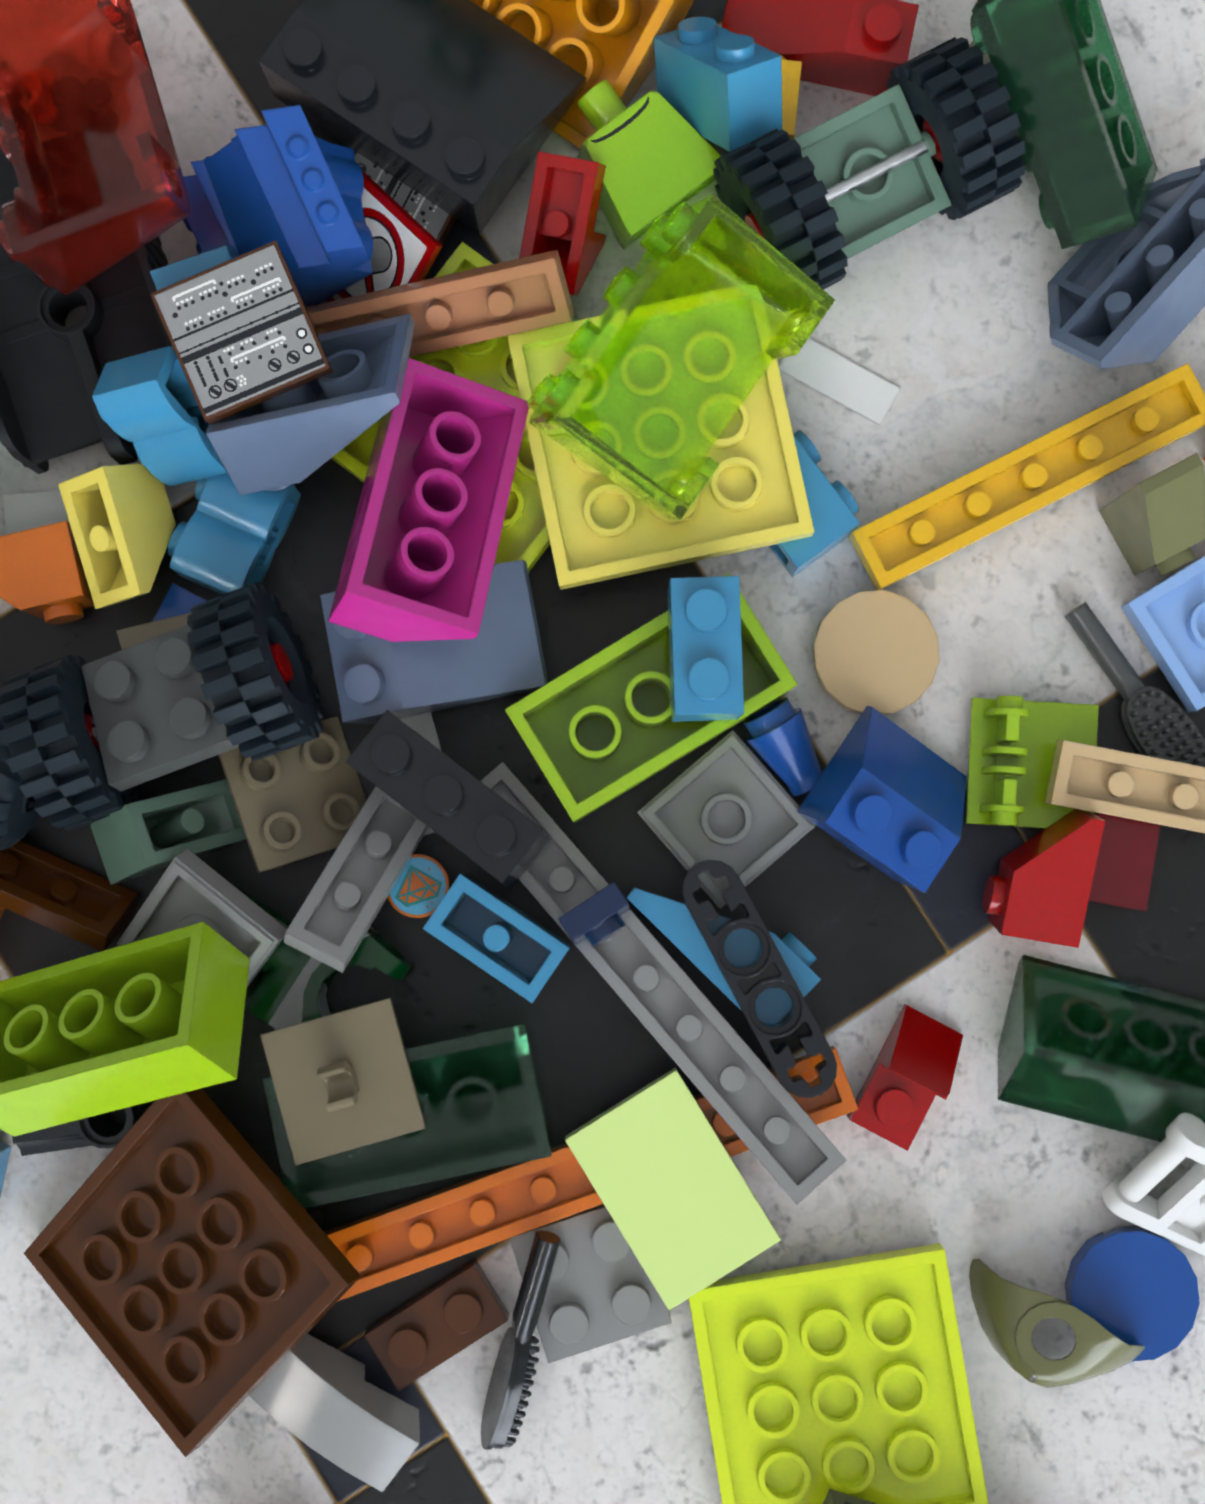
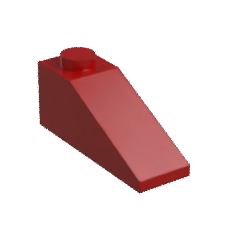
(837, 41)

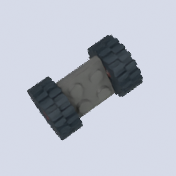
(108, 725)

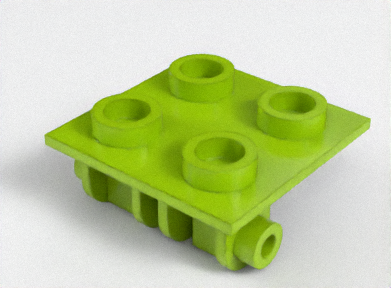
(1013, 757)

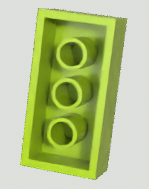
(611, 715)
(120, 1028)

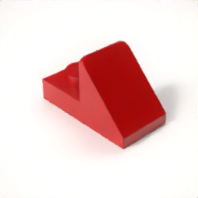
(564, 214)
(907, 1076)

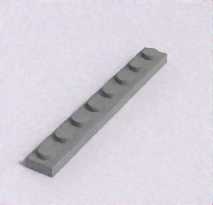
(678, 1013)

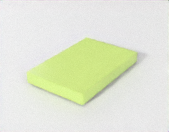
(672, 1188)

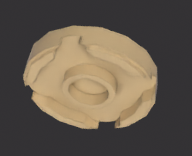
(875, 652)

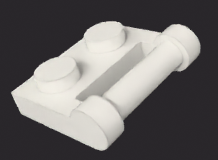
(1181, 1209)

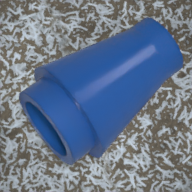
(785, 744)

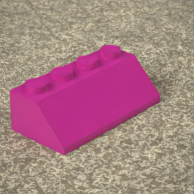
(431, 510)

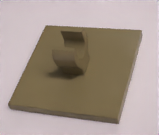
(343, 1081)

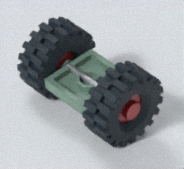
(913, 151)

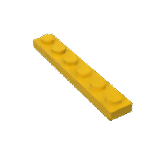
(1030, 477)

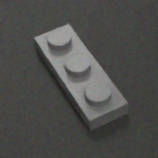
(356, 882)

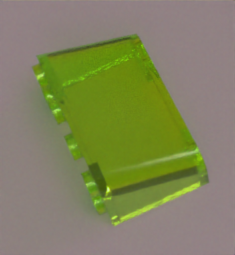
(677, 353)

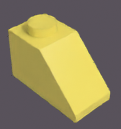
(119, 529)

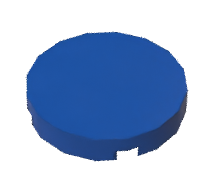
(1135, 1288)

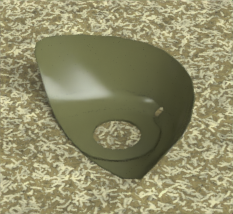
(1012, 1312)

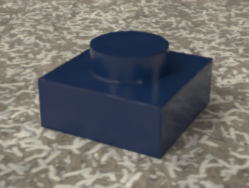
(596, 917)

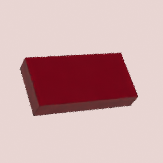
(1125, 863)

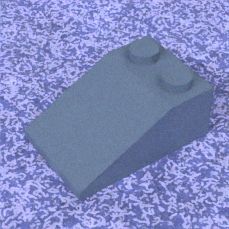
(307, 426)
(442, 674)

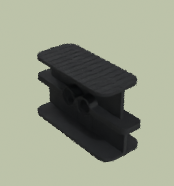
(55, 368)

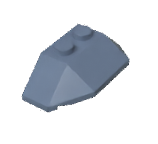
(1139, 287)

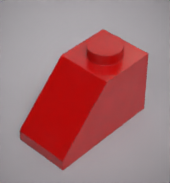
(1047, 882)

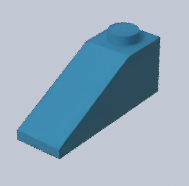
(740, 949)

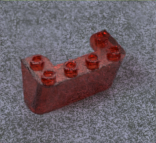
(82, 139)

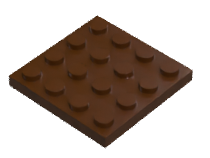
(190, 1265)

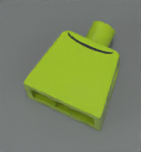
(649, 158)

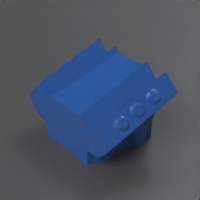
(286, 189)

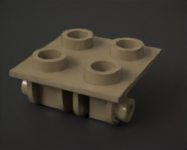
(295, 798)

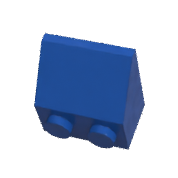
(890, 801)

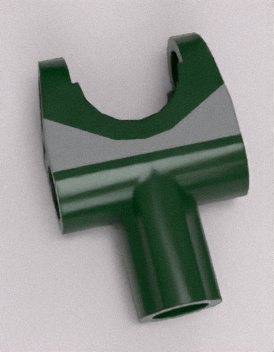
(297, 985)

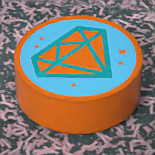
(420, 887)

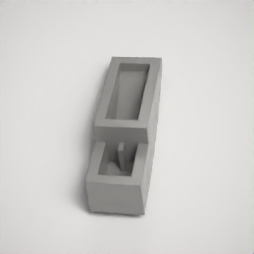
(338, 1414)

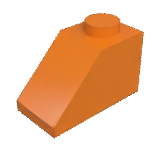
(44, 574)

